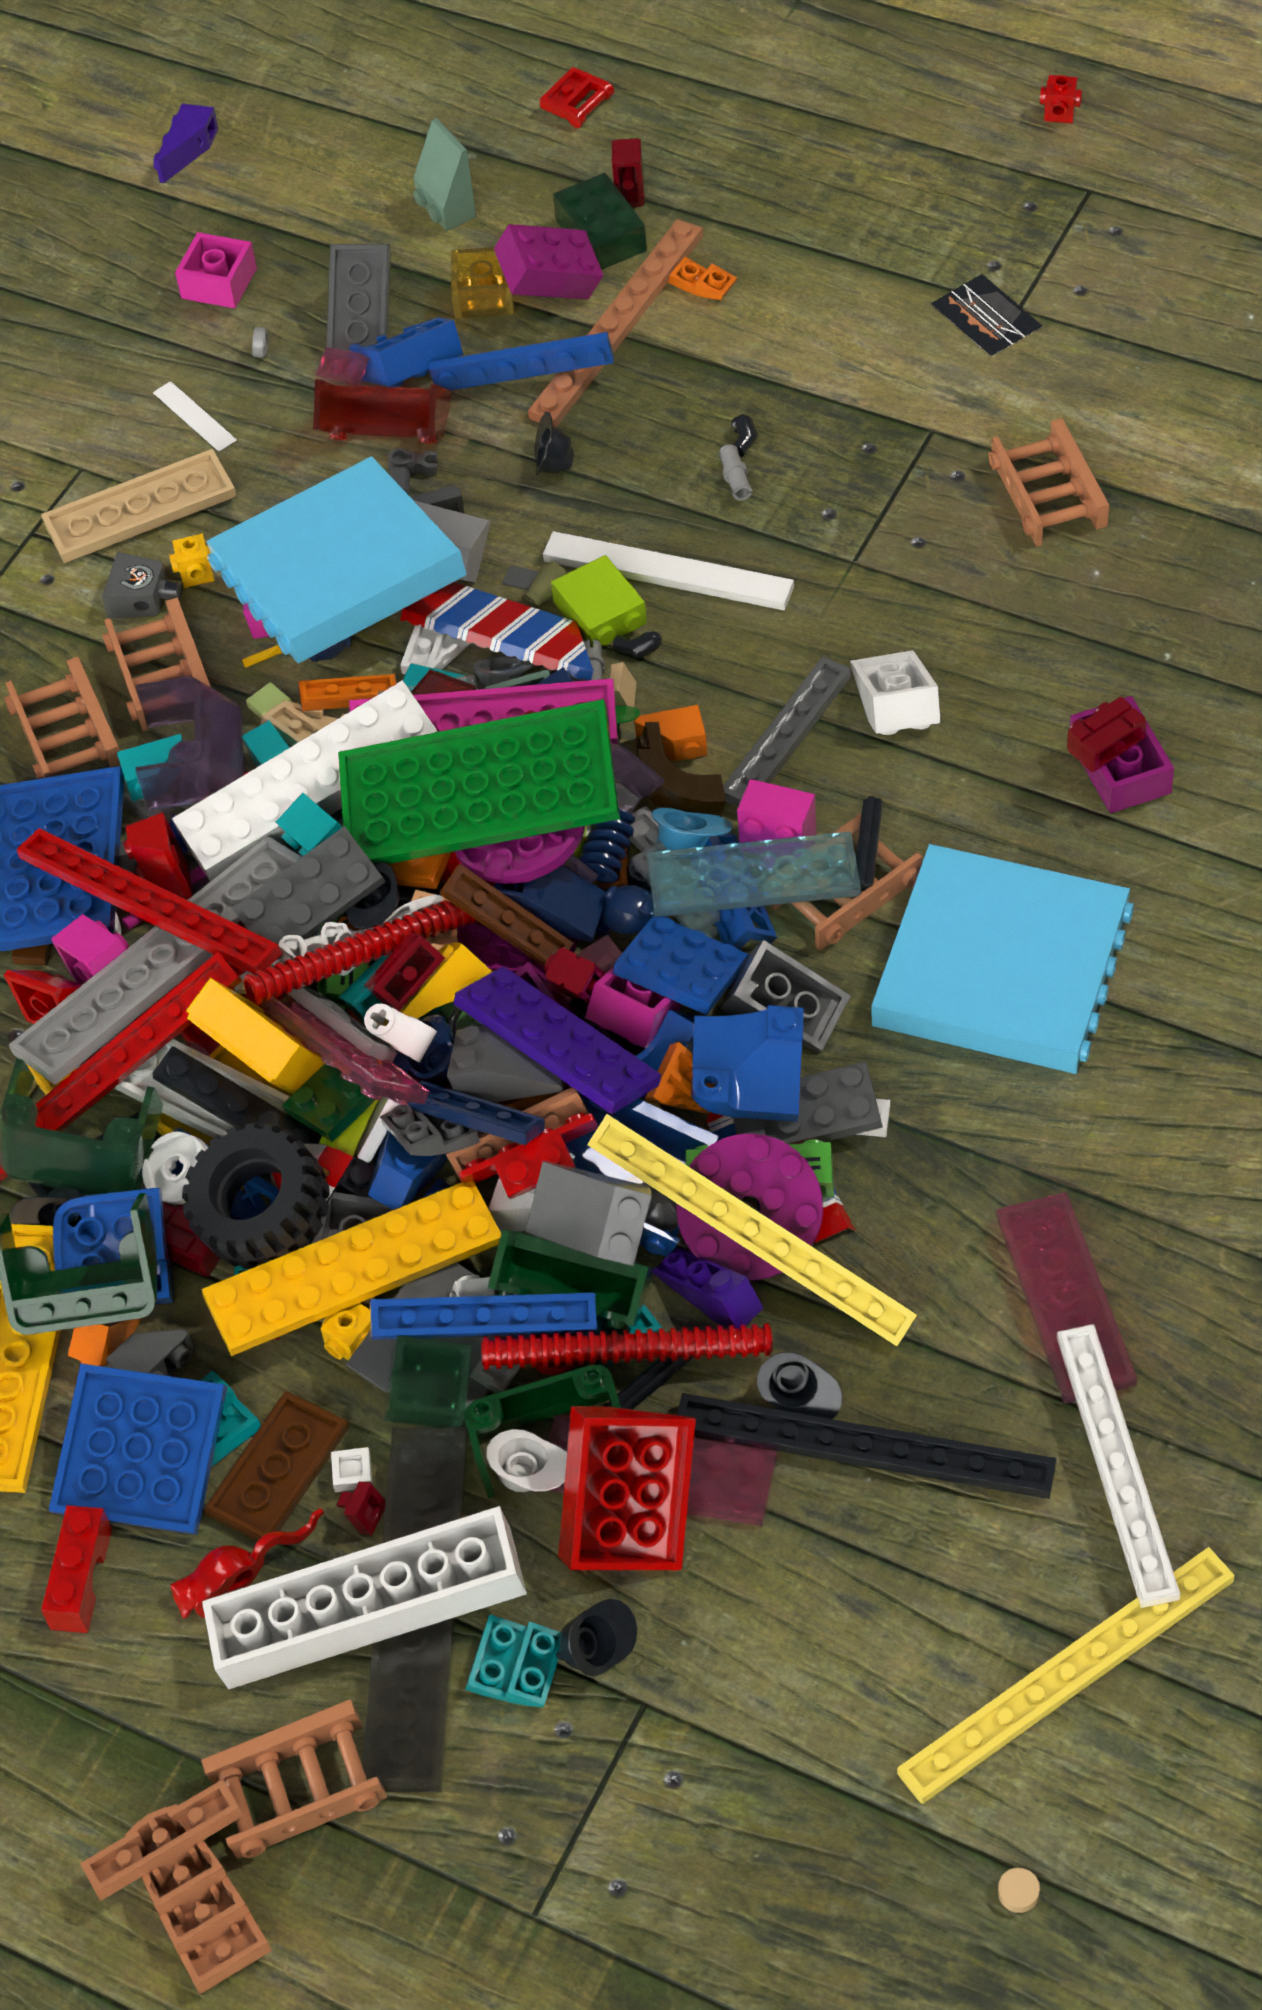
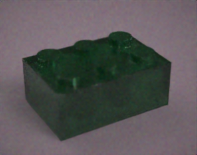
(606, 217)

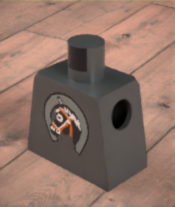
(137, 587)

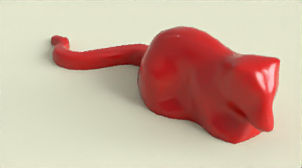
(231, 1568)

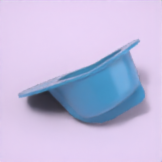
(687, 829)

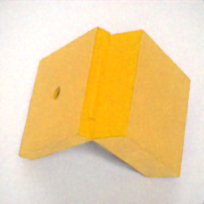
(248, 1044)

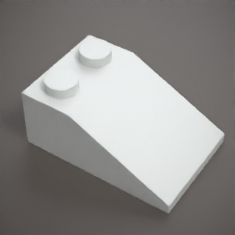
(896, 692)

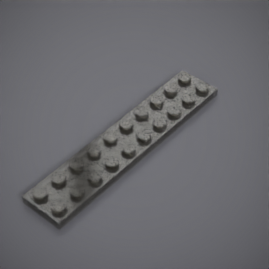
(414, 1669)

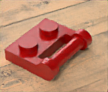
(570, 91)

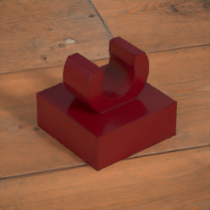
(363, 1507)

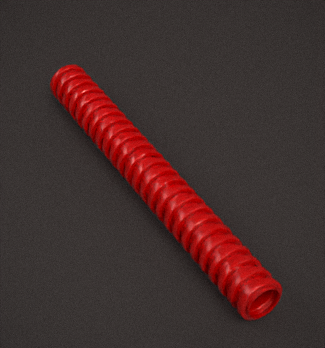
(352, 951)
(627, 1346)

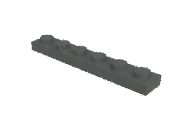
(788, 728)

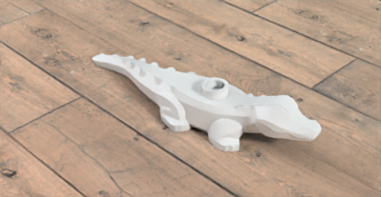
(295, 945)

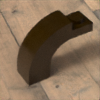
(680, 789)

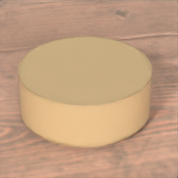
(1018, 1890)

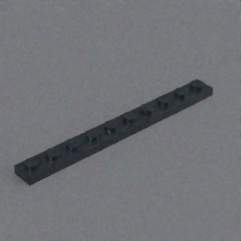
(870, 1446)

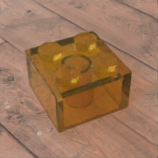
(479, 284)

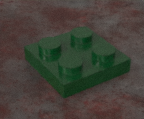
(327, 1103)

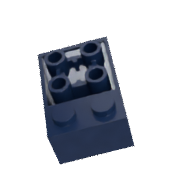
(560, 901)

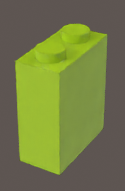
(599, 601)

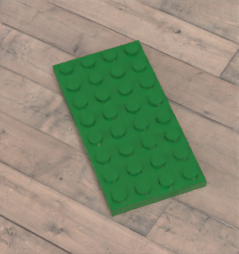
(480, 784)

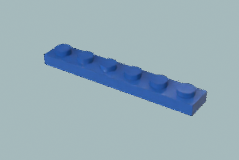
(522, 362)
(483, 1316)

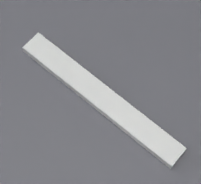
(673, 571)
(1118, 1467)

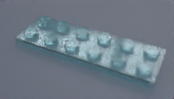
(753, 874)

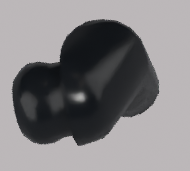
(747, 433)
(639, 646)

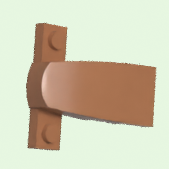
(186, 1884)

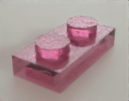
(342, 366)

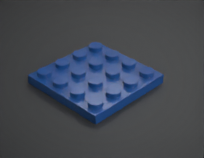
(139, 1447)

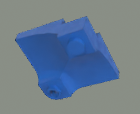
(750, 1063)
(100, 1231)

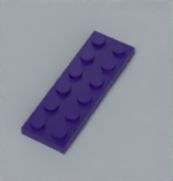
(557, 1039)

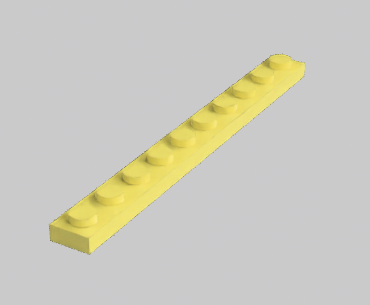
(752, 1230)
(1059, 1680)

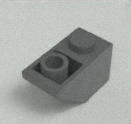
(153, 1352)

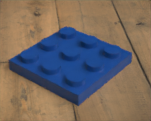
(680, 964)

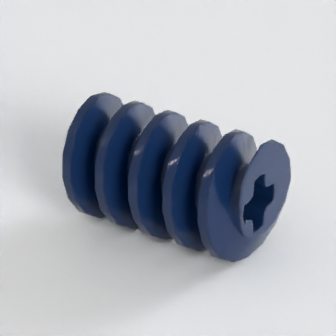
(607, 845)

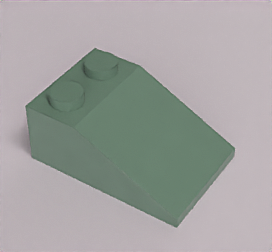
(444, 179)

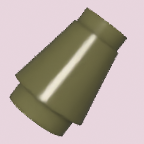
(541, 588)

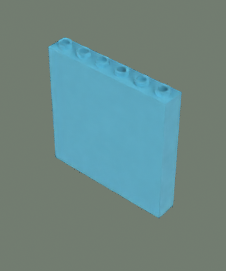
(335, 559)
(1003, 958)

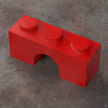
(69, 1590)

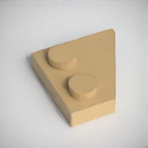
(294, 723)

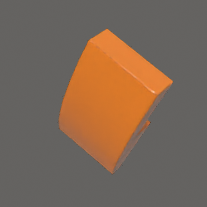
(703, 282)

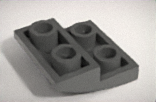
(426, 1134)

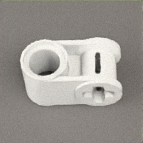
(401, 1032)

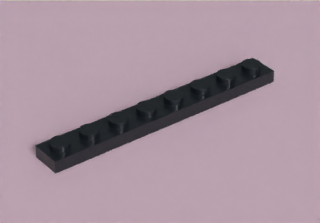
(240, 1107)

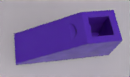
(187, 139)
(710, 1287)

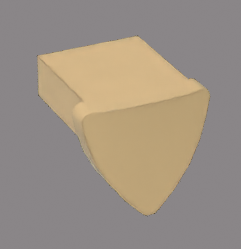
(623, 685)

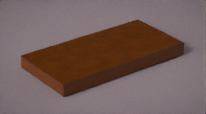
(277, 1467)

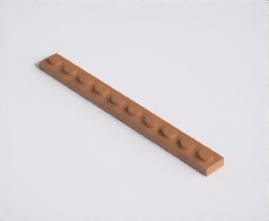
(621, 317)

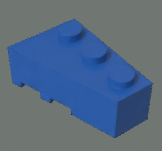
(410, 352)
(401, 1175)

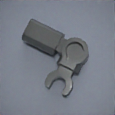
(406, 463)

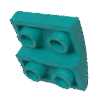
(514, 1662)

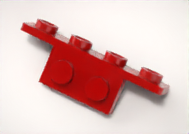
(521, 1164)

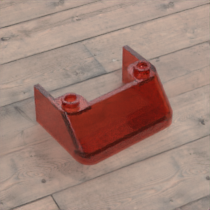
(381, 411)

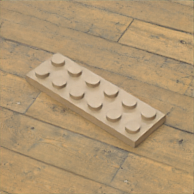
(138, 505)

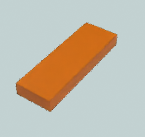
(337, 692)

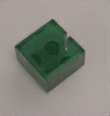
(428, 1382)

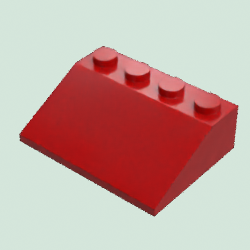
(625, 1489)

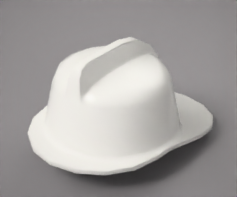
(526, 1461)

